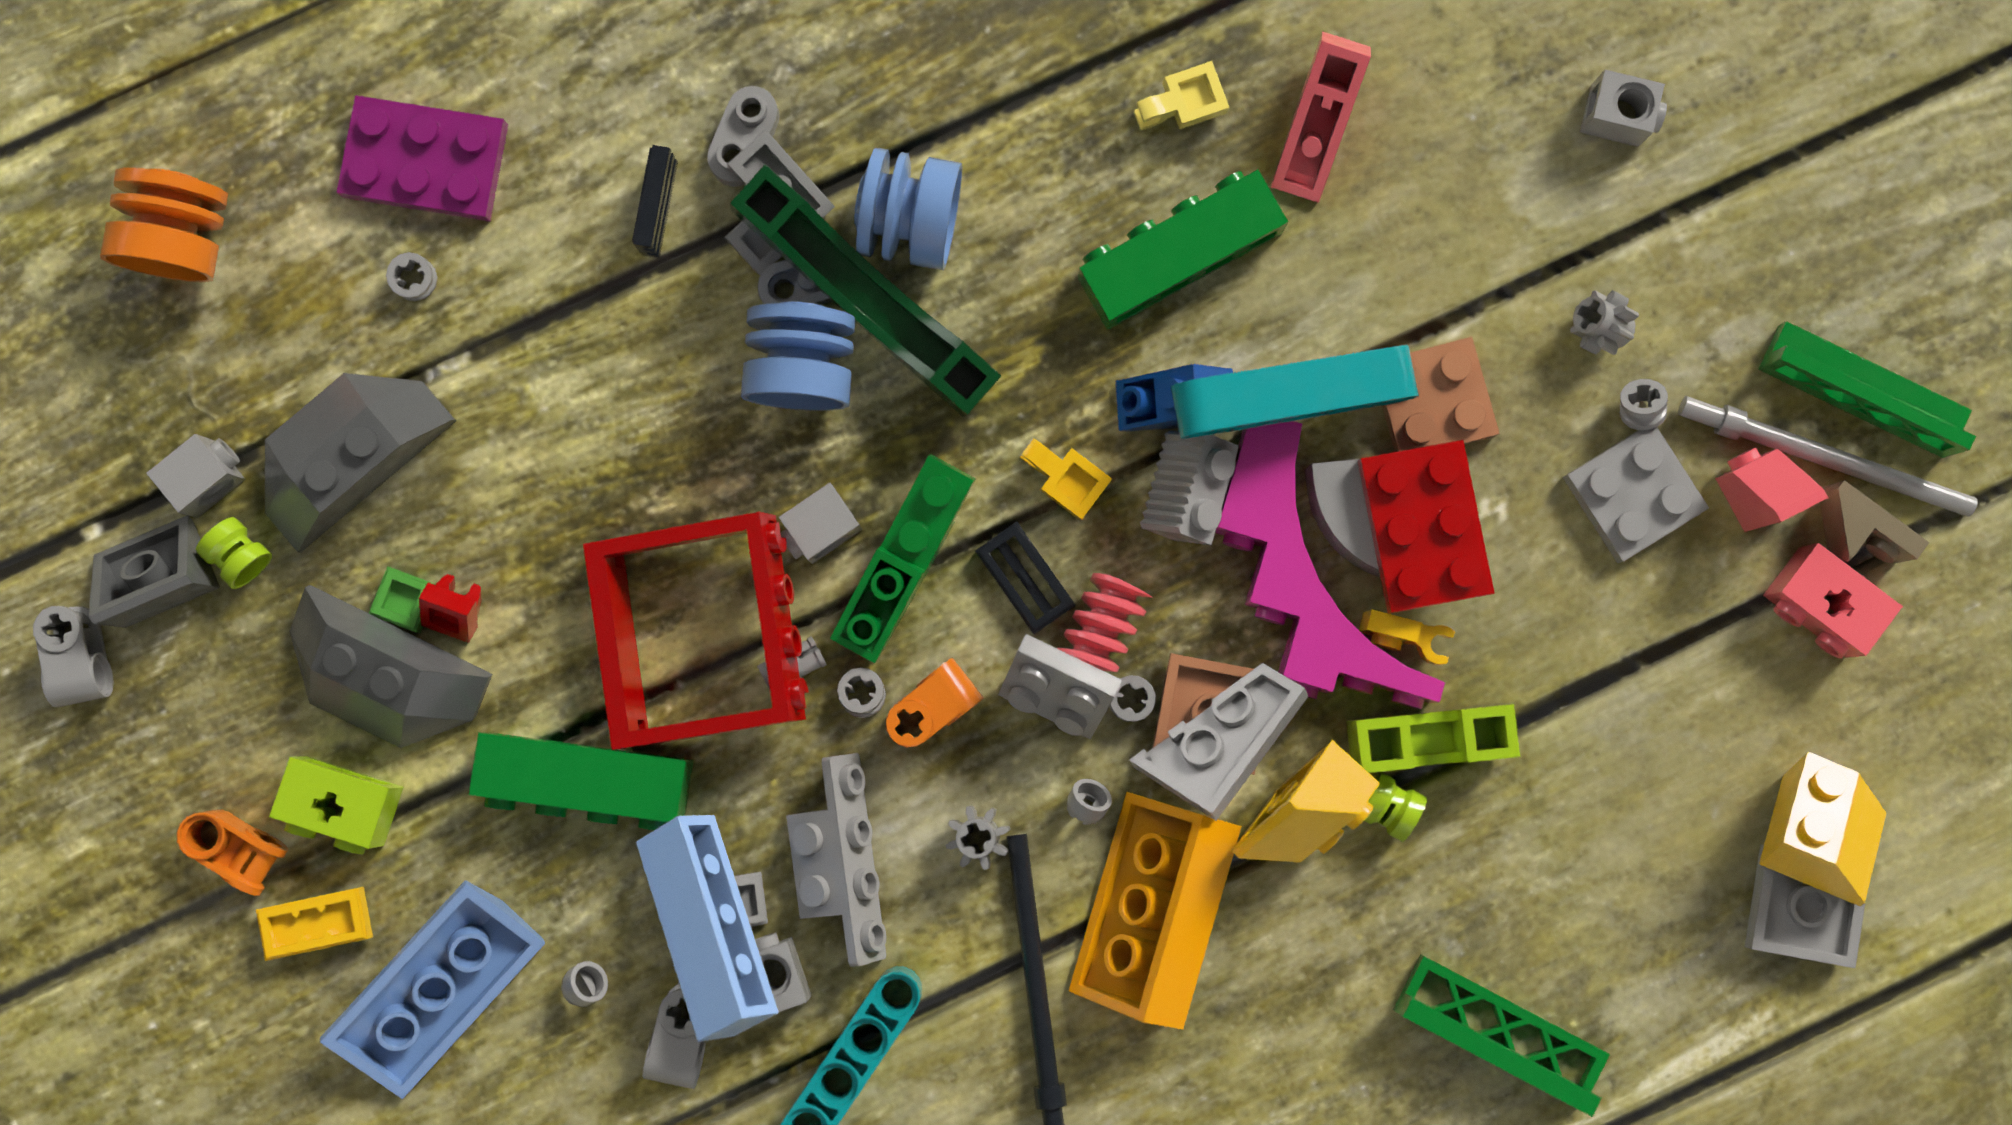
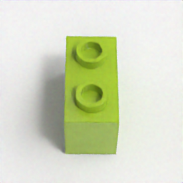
(305, 799)

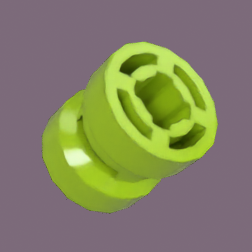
(233, 553)
(1395, 808)

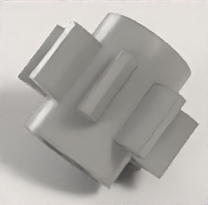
(1604, 322)
(973, 851)

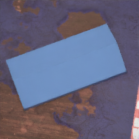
(433, 989)

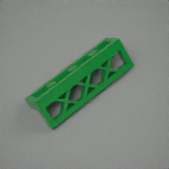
(1867, 391)
(1503, 1056)

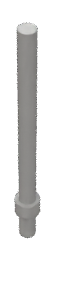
(1735, 423)

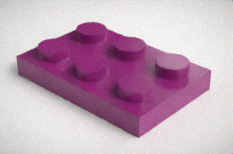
(422, 158)

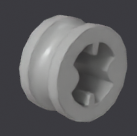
(407, 262)
(1648, 391)
(869, 679)
(1128, 714)

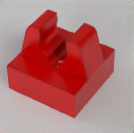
(449, 611)

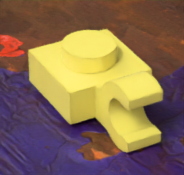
(1189, 96)

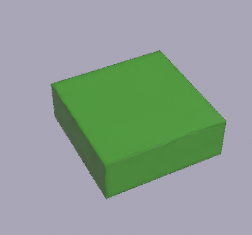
(398, 599)

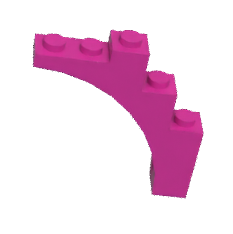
(1285, 584)

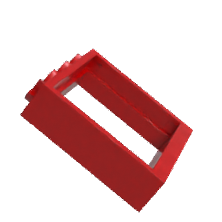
(618, 641)

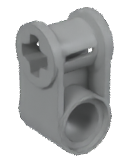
(71, 662)
(673, 1050)

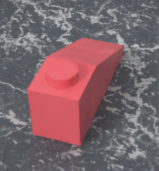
(1321, 116)

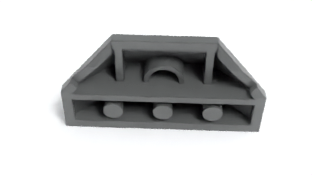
(344, 450)
(381, 673)

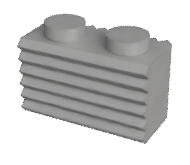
(1190, 488)

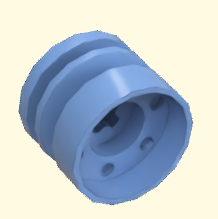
(908, 208)
(799, 348)

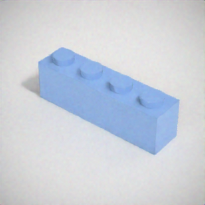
(706, 927)

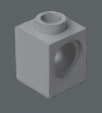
(1606, 121)
(197, 475)
(818, 525)
(795, 989)

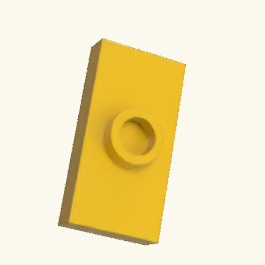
(314, 923)

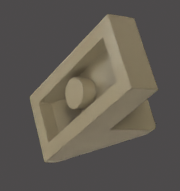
(1854, 518)

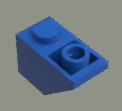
(1147, 399)

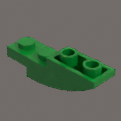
(903, 559)

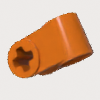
(939, 699)
(241, 851)

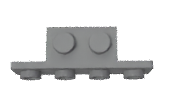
(837, 862)

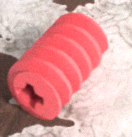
(1104, 621)

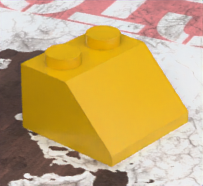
(1310, 809)
(1825, 829)

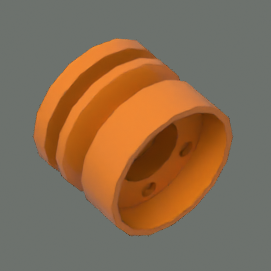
(164, 224)

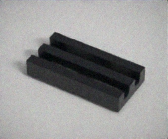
(654, 201)
(1050, 613)

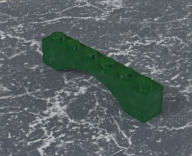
(861, 290)

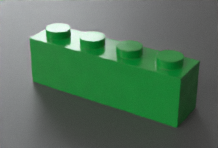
(1181, 248)
(579, 778)

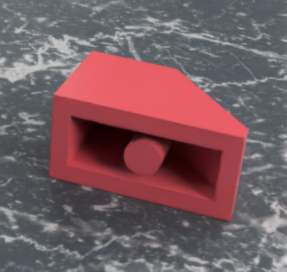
(1767, 488)

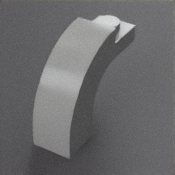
(1341, 511)

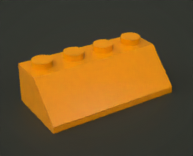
(1154, 911)

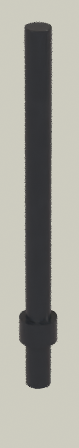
(1049, 1092)

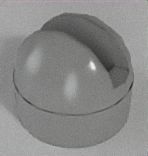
(1095, 793)
(584, 984)

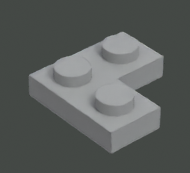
(745, 165)

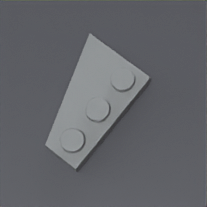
(1226, 742)

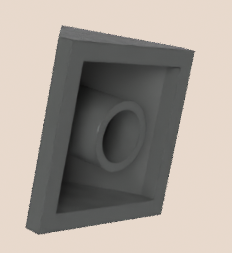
(149, 575)

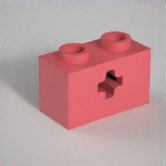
(1858, 605)

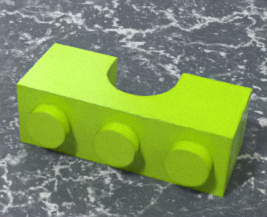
(1434, 738)

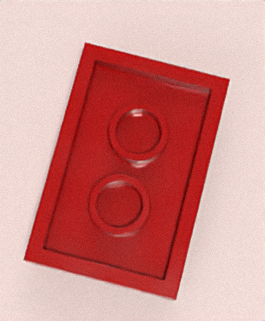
(1425, 526)

